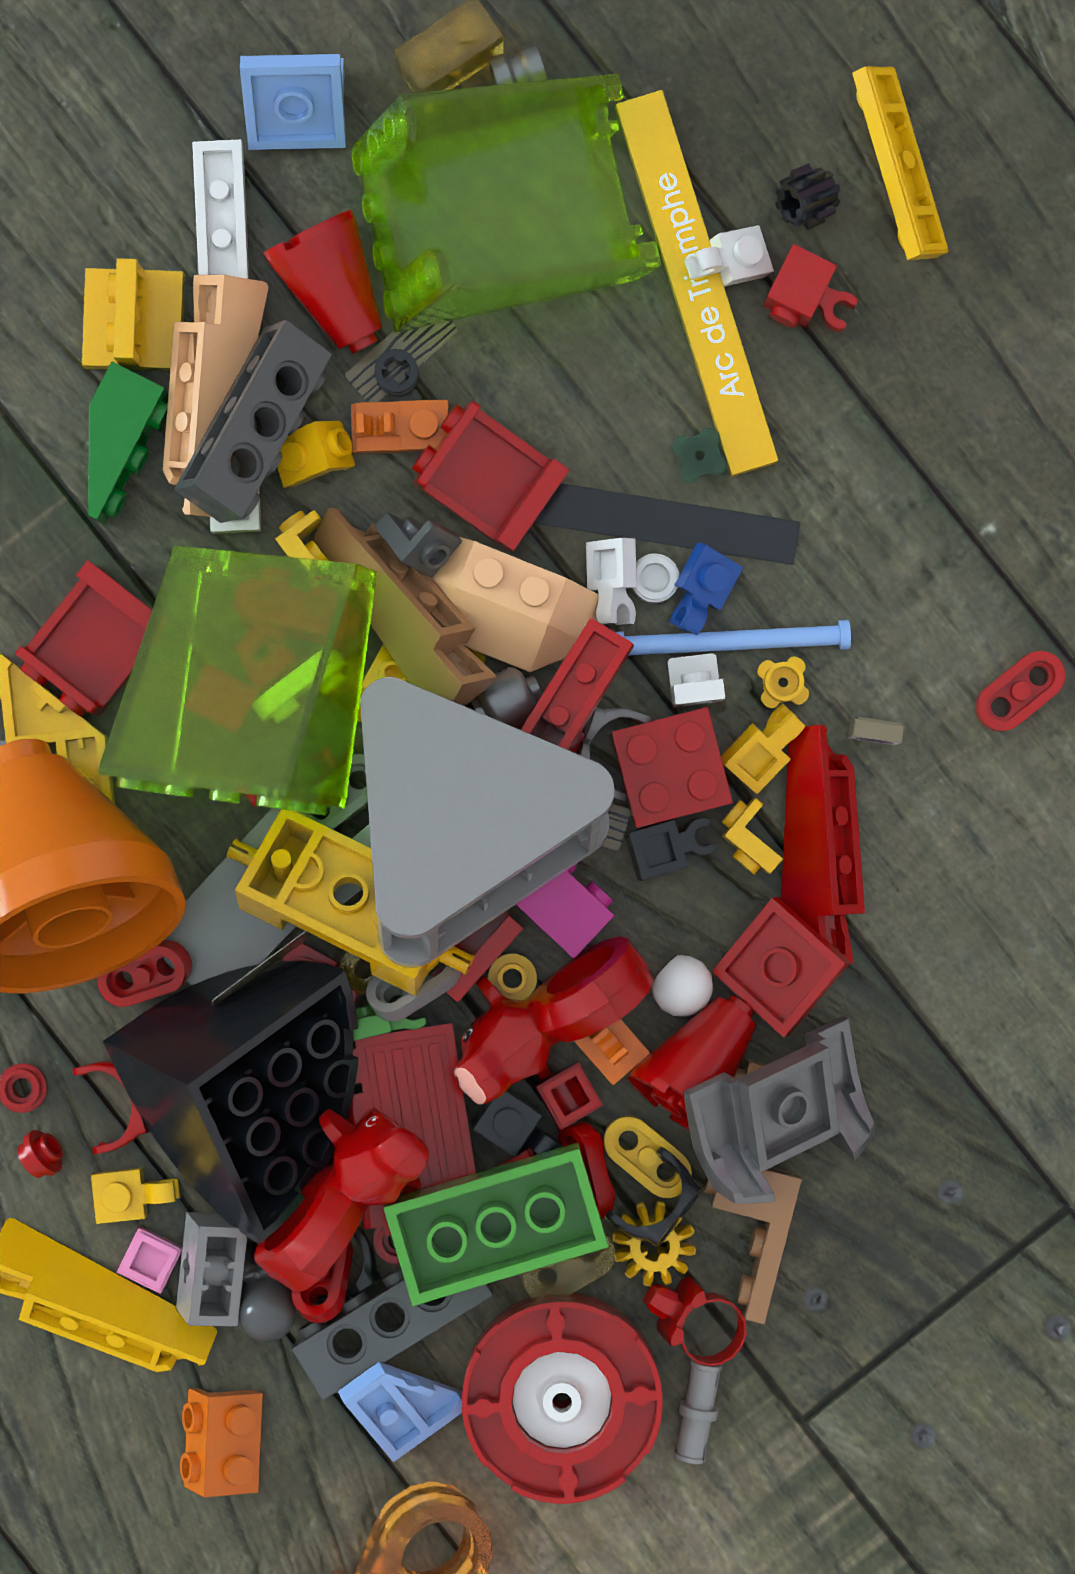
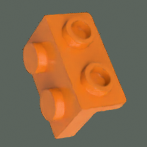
(222, 1442)

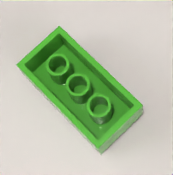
(495, 1224)

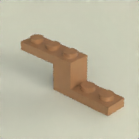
(766, 1242)

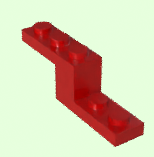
(578, 686)

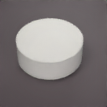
(655, 578)

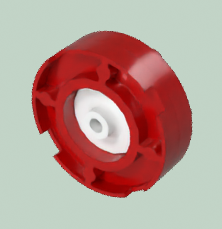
(550, 1445)

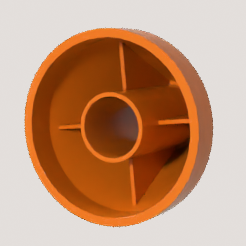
(75, 876)

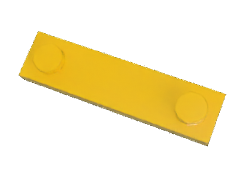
(900, 162)

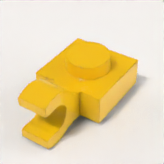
(759, 754)
(125, 1194)

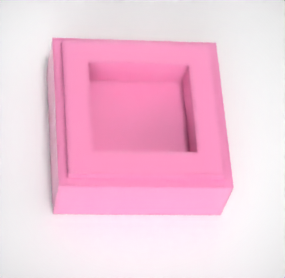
(150, 1259)

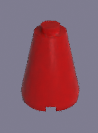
(331, 279)
(695, 1053)

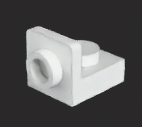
(695, 680)

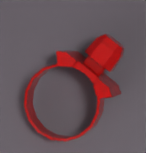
(675, 1305)

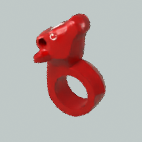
(369, 1169)

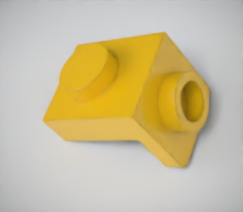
(315, 452)
(750, 851)

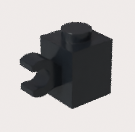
(511, 1123)

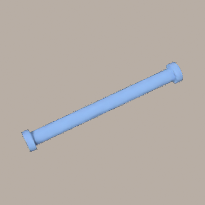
(742, 639)

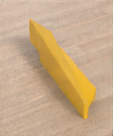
(94, 1304)

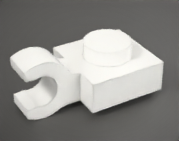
(735, 255)
(611, 572)

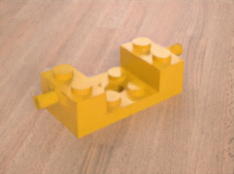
(296, 882)

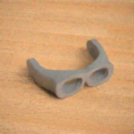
(597, 721)

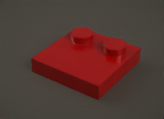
(780, 967)

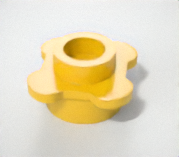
(790, 670)

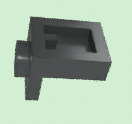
(418, 545)

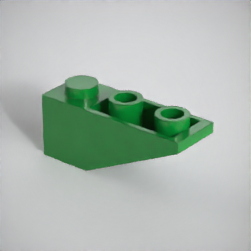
(120, 425)

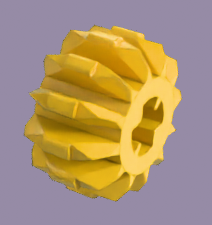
(663, 1257)

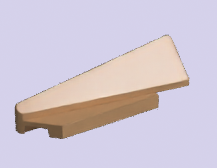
(206, 363)

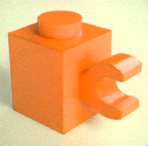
(614, 1050)

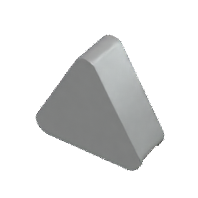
(466, 816)

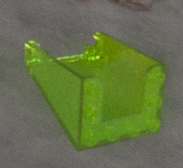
(496, 199)
(247, 681)

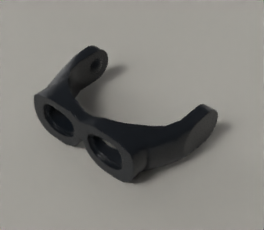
(658, 1232)
(369, 1272)

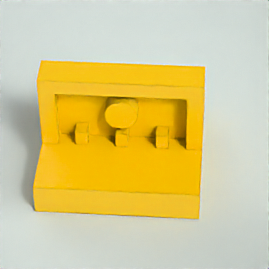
(131, 316)

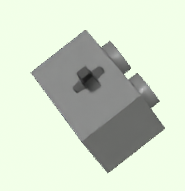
(210, 1271)

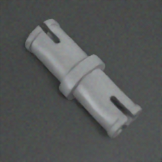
(698, 1413)

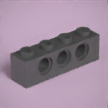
(208, 476)
(333, 1368)

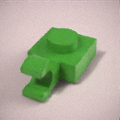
(371, 1025)

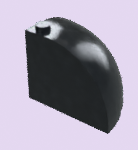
(244, 1084)

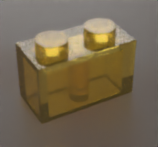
(450, 49)

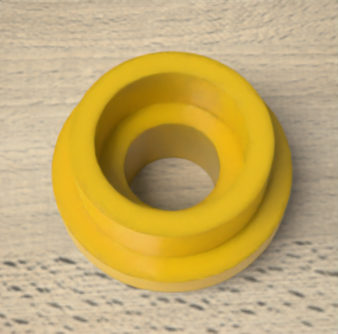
(517, 962)

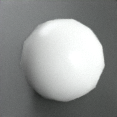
(683, 986)

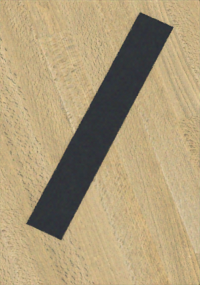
(671, 523)

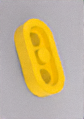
(641, 1159)

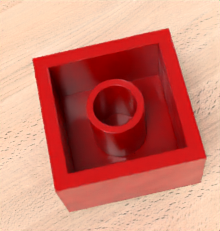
(671, 767)

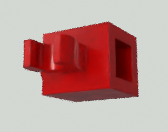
(803, 288)

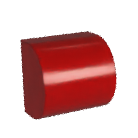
(568, 1095)

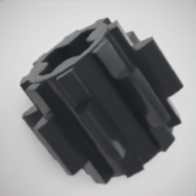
(807, 196)

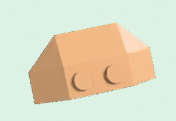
(516, 607)

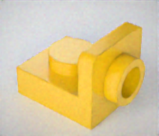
(295, 530)

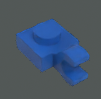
(706, 582)

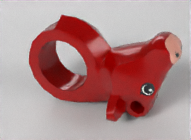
(568, 1006)

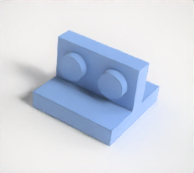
(293, 101)

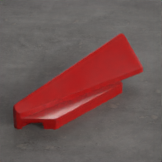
(822, 838)

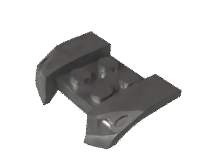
(778, 1113)

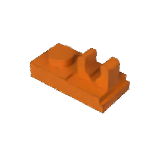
(397, 425)

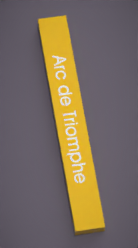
(701, 300)

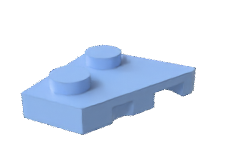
(400, 1407)

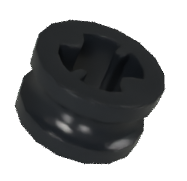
(401, 358)

